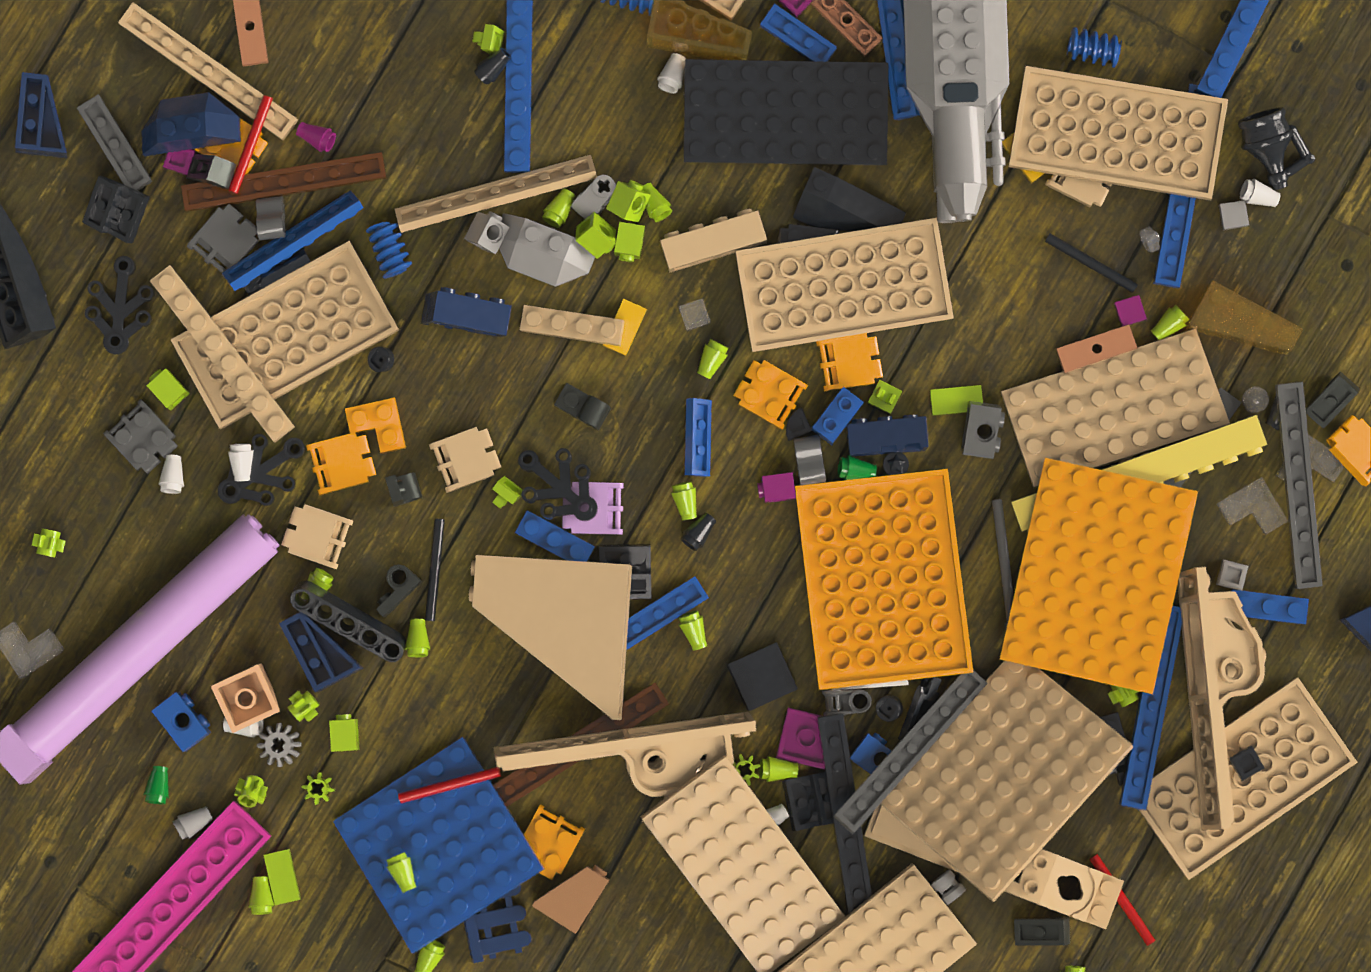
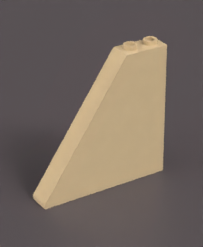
(563, 615)

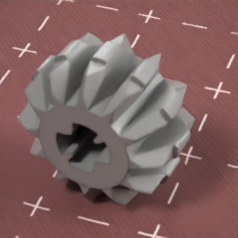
(271, 742)

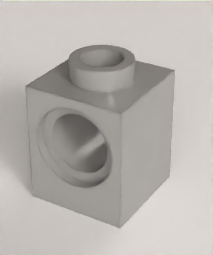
(478, 233)

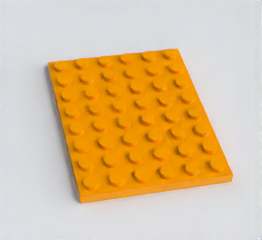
(1098, 575)
(883, 579)

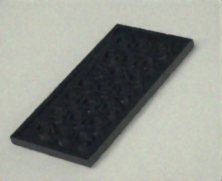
(785, 112)

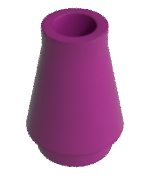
(317, 136)

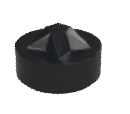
(380, 359)
(895, 463)
(889, 708)

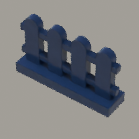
(485, 920)

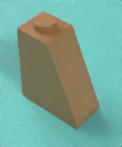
(573, 898)

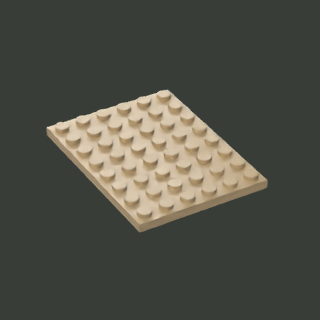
(1006, 776)

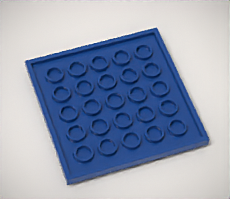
(458, 843)

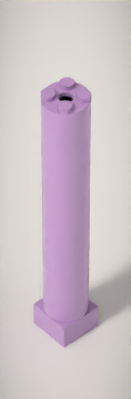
(134, 648)

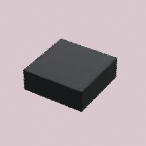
(1246, 763)

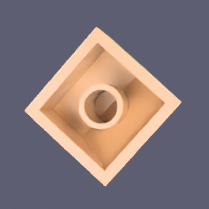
(246, 697)

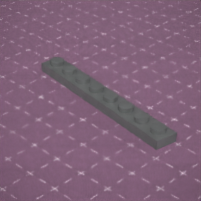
(1298, 485)
(909, 751)

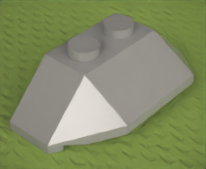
(543, 252)

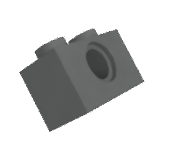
(979, 414)

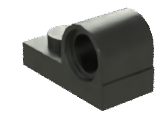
(211, 170)
(1332, 400)
(582, 406)
(403, 488)
(391, 601)
(1042, 931)

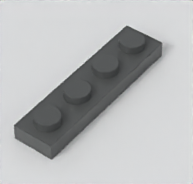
(114, 143)

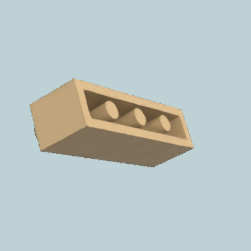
(713, 241)

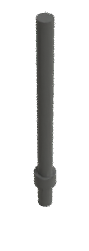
(1003, 556)

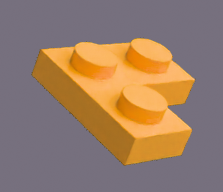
(382, 417)

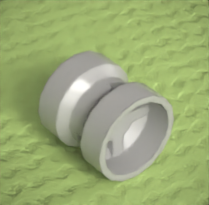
(943, 882)

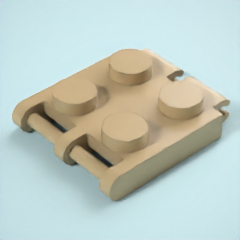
(1081, 190)
(466, 458)
(316, 535)

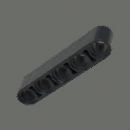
(341, 610)

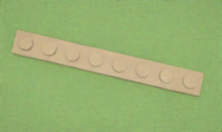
(205, 69)
(495, 193)
(222, 353)

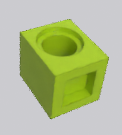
(628, 200)
(596, 235)
(629, 241)
(167, 388)
(344, 733)

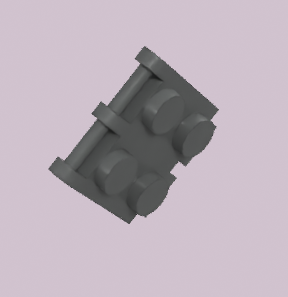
(225, 238)
(142, 438)

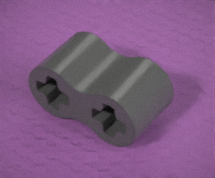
(270, 218)
(809, 460)

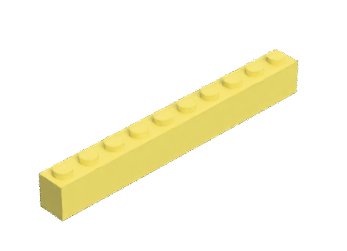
(1178, 459)

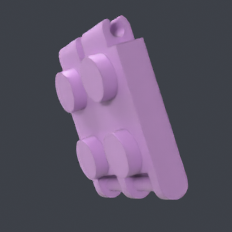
(603, 521)

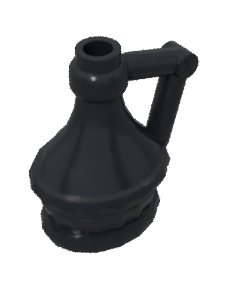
(1267, 137)

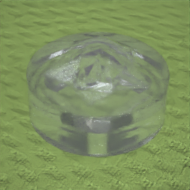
(1150, 239)
(1255, 399)

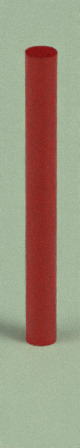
(250, 144)
(449, 785)
(1125, 904)

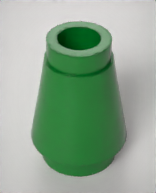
(853, 468)
(157, 786)

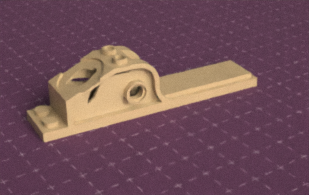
(1218, 666)
(675, 743)
(1036, 882)

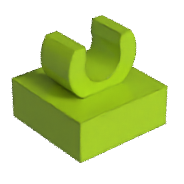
(490, 40)
(884, 397)
(507, 492)

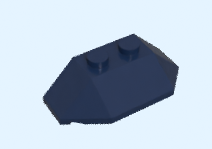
(189, 124)

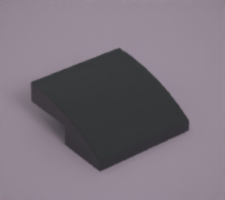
(115, 209)
(639, 558)
(762, 677)
(808, 801)

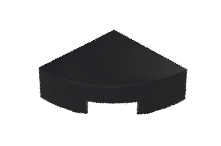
(797, 425)

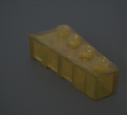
(695, 32)
(1242, 321)

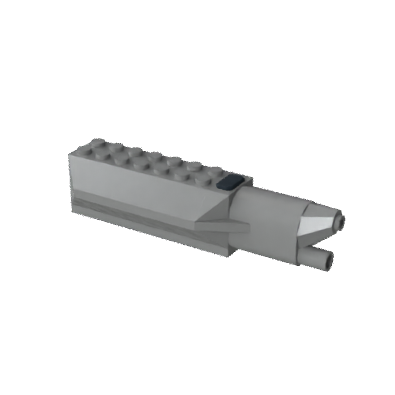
(957, 83)

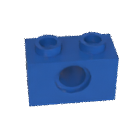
(837, 416)
(168, 715)
(866, 750)

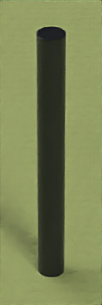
(1091, 262)
(434, 569)

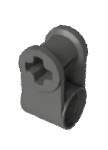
(843, 701)

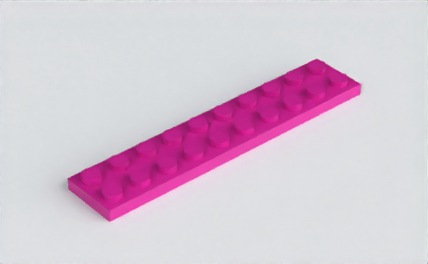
(179, 894)

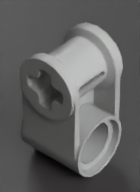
(591, 199)

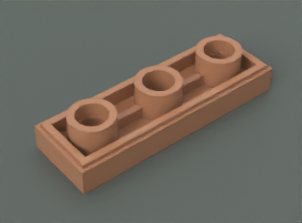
(857, 32)
(251, 42)
(1110, 344)

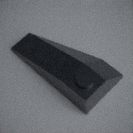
(841, 206)

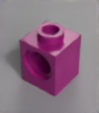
(777, 488)

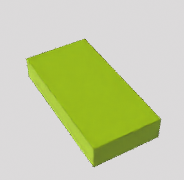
(954, 399)
(282, 877)

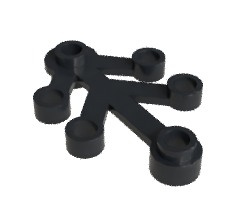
(119, 309)
(259, 473)
(560, 488)

